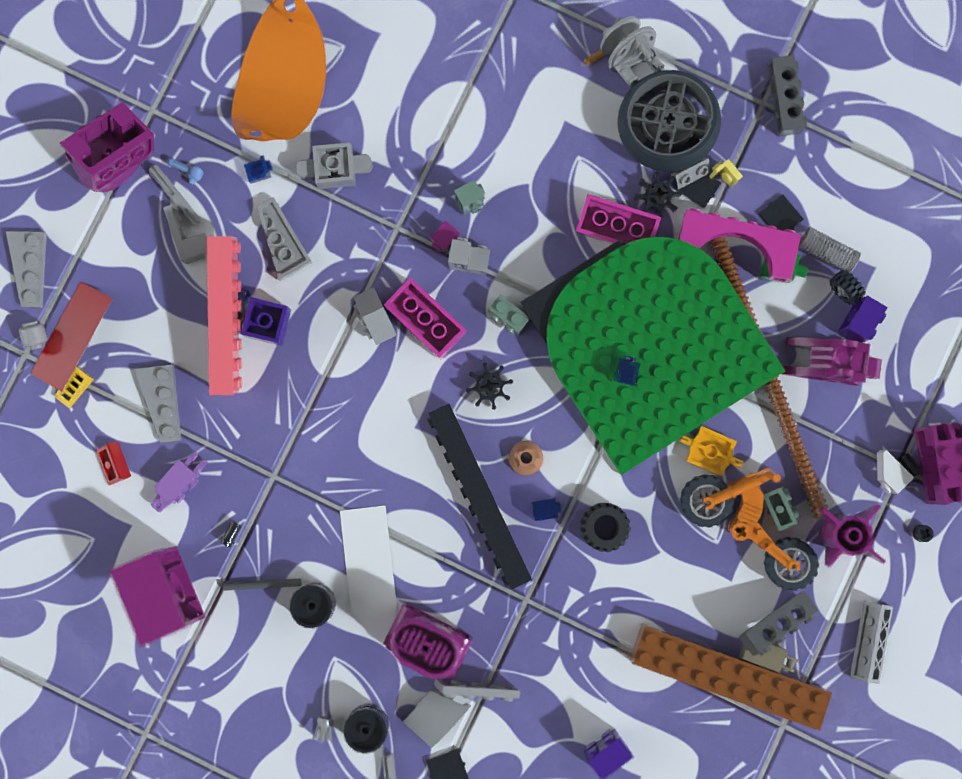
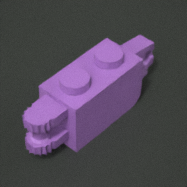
(177, 482)

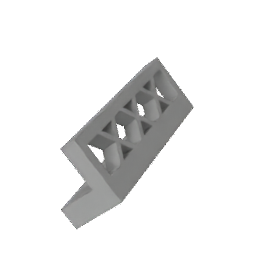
(870, 641)

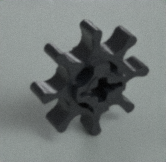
(663, 190)
(487, 376)

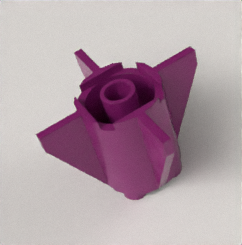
(848, 535)

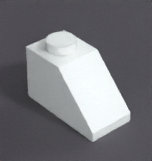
(891, 473)

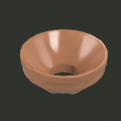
(516, 463)

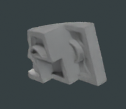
(435, 716)

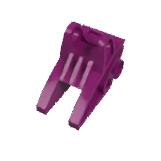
(835, 361)

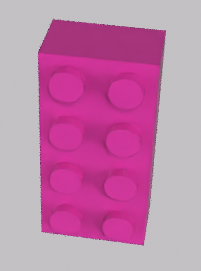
(615, 221)
(425, 318)

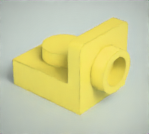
(728, 172)

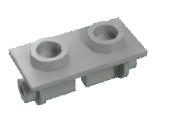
(690, 174)

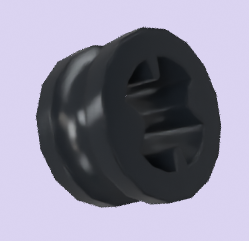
(917, 536)

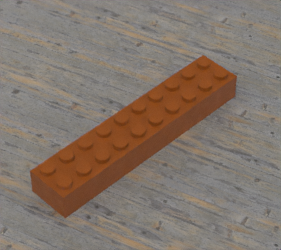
(730, 677)

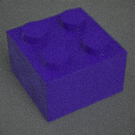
(862, 320)
(266, 321)
(608, 754)

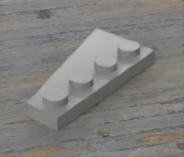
(284, 244)
(28, 263)
(160, 394)
(474, 689)

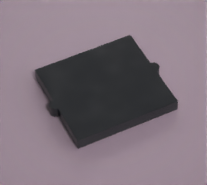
(701, 190)
(781, 214)
(447, 766)

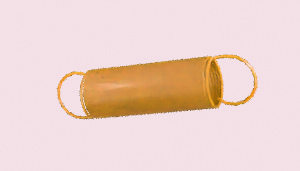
(594, 57)

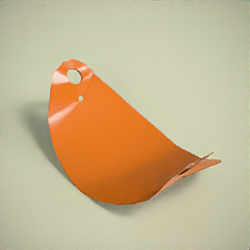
(280, 75)

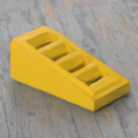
(87, 380)

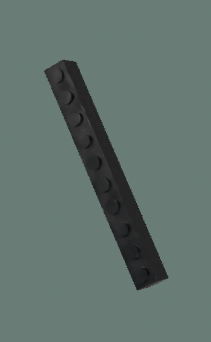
(481, 499)

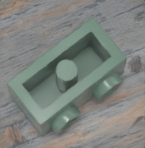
(470, 197)
(508, 315)
(781, 508)

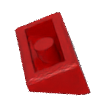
(113, 463)

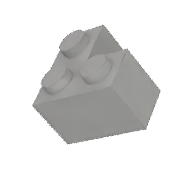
(468, 258)
(373, 315)

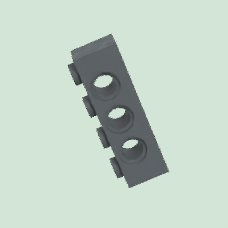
(786, 66)
(753, 638)

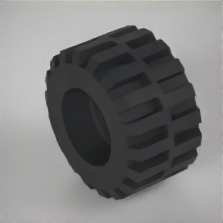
(622, 527)

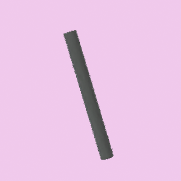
(262, 584)

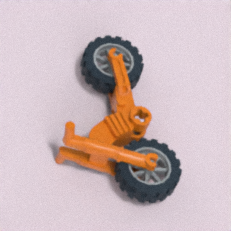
(747, 518)

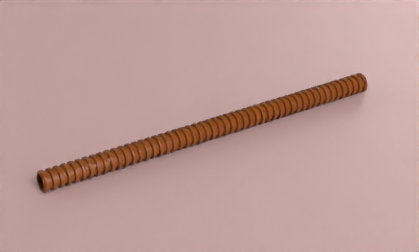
(775, 392)

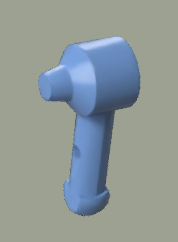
(194, 172)

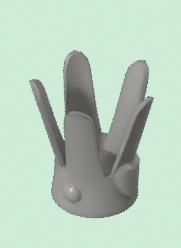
(323, 728)

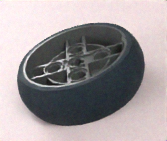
(703, 127)

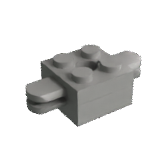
(334, 166)

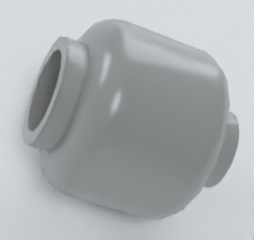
(33, 335)

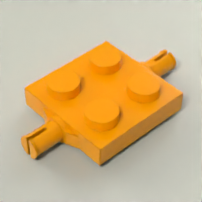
(711, 451)

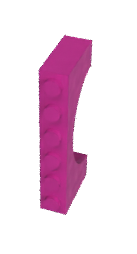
(776, 245)

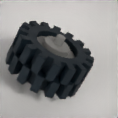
(847, 287)

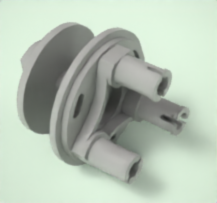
(629, 46)

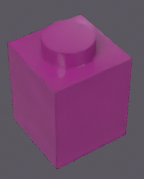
(443, 237)

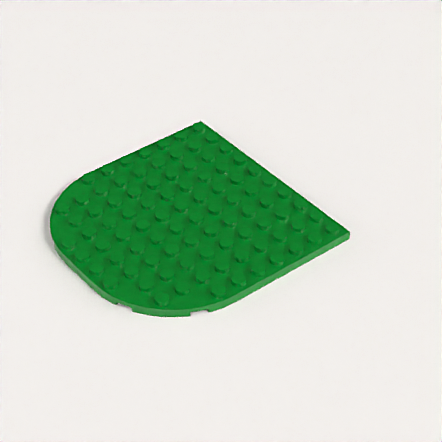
(682, 325)

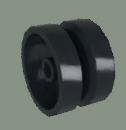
(304, 613)
(360, 739)

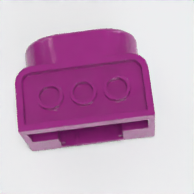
(109, 148)
(941, 462)
(415, 629)

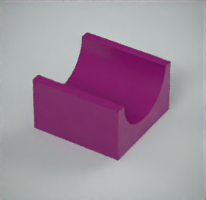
(157, 594)

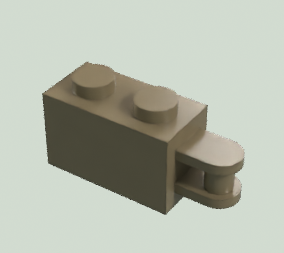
(772, 660)

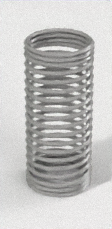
(810, 242)

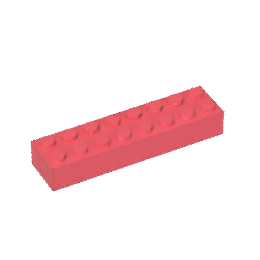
(223, 315)

